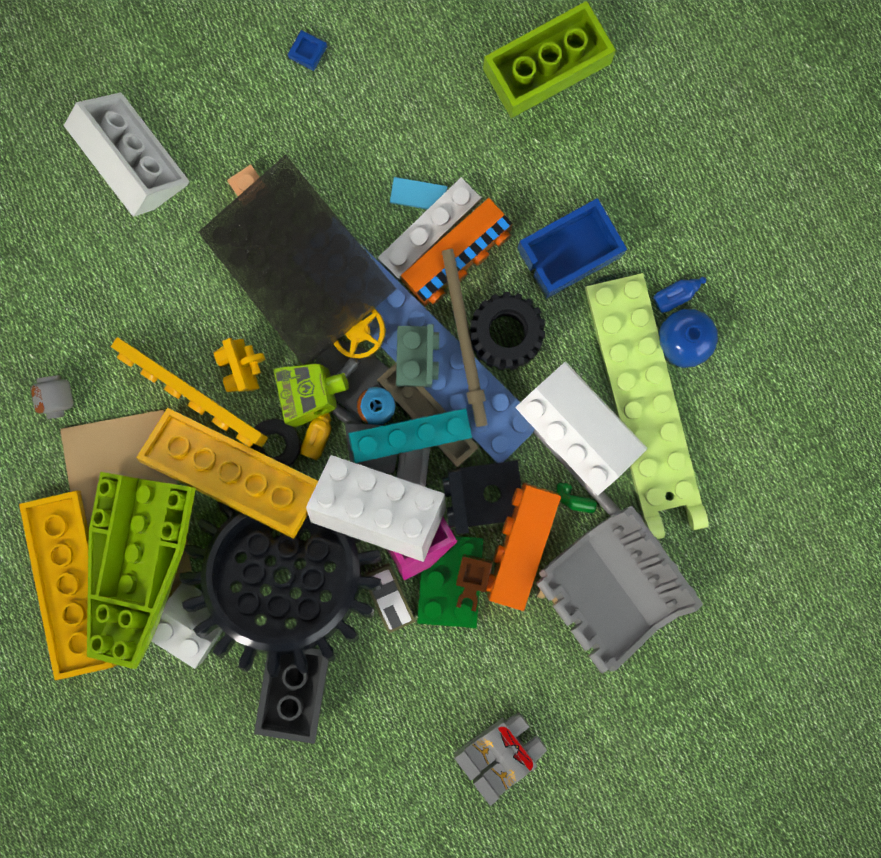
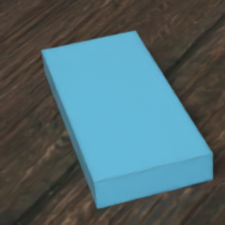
(415, 193)

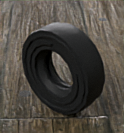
(289, 434)

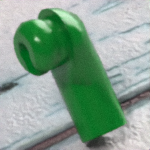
(574, 502)

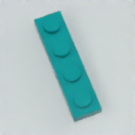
(409, 435)

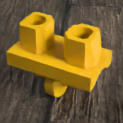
(242, 363)

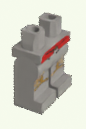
(499, 757)

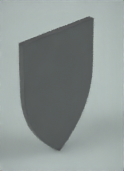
(360, 374)

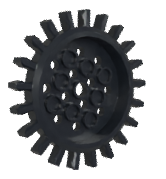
(239, 611)

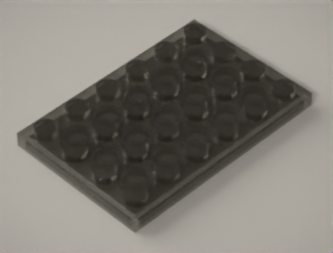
(296, 260)

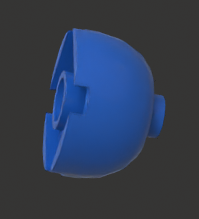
(688, 338)

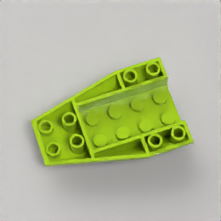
(132, 563)

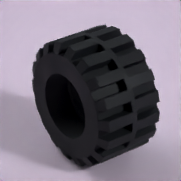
(513, 307)

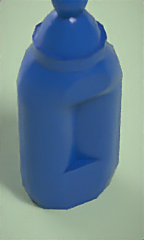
(677, 294)

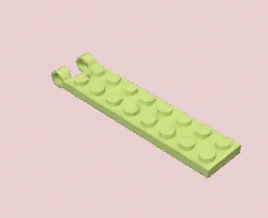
(645, 399)

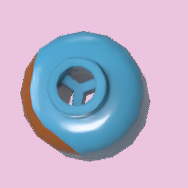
(387, 406)

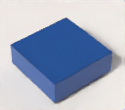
(307, 50)

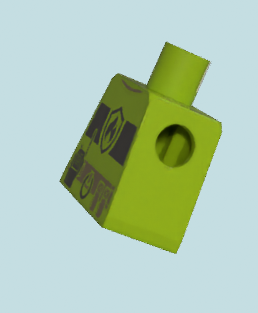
(307, 392)

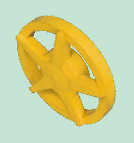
(361, 333)

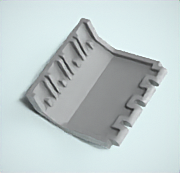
(616, 588)

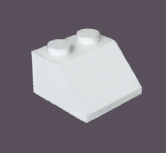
(176, 628)

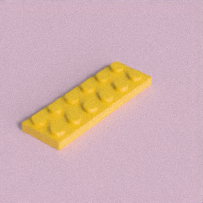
(229, 472)
(59, 561)

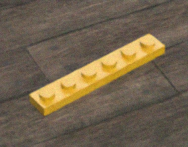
(178, 387)

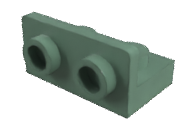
(415, 356)

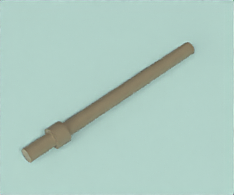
(475, 395)

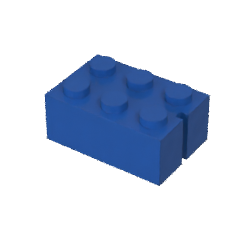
(572, 248)

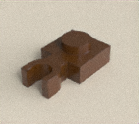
(474, 577)

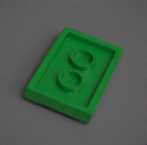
(439, 589)

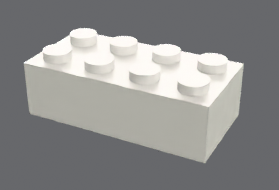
(376, 508)

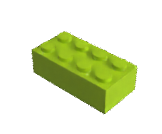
(548, 59)

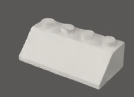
(125, 152)
(581, 428)

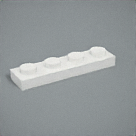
(429, 228)

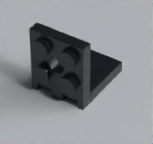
(467, 498)

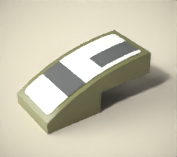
(390, 600)

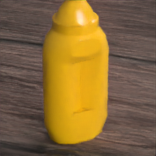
(316, 437)

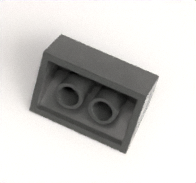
(293, 700)

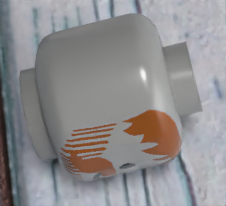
(51, 396)

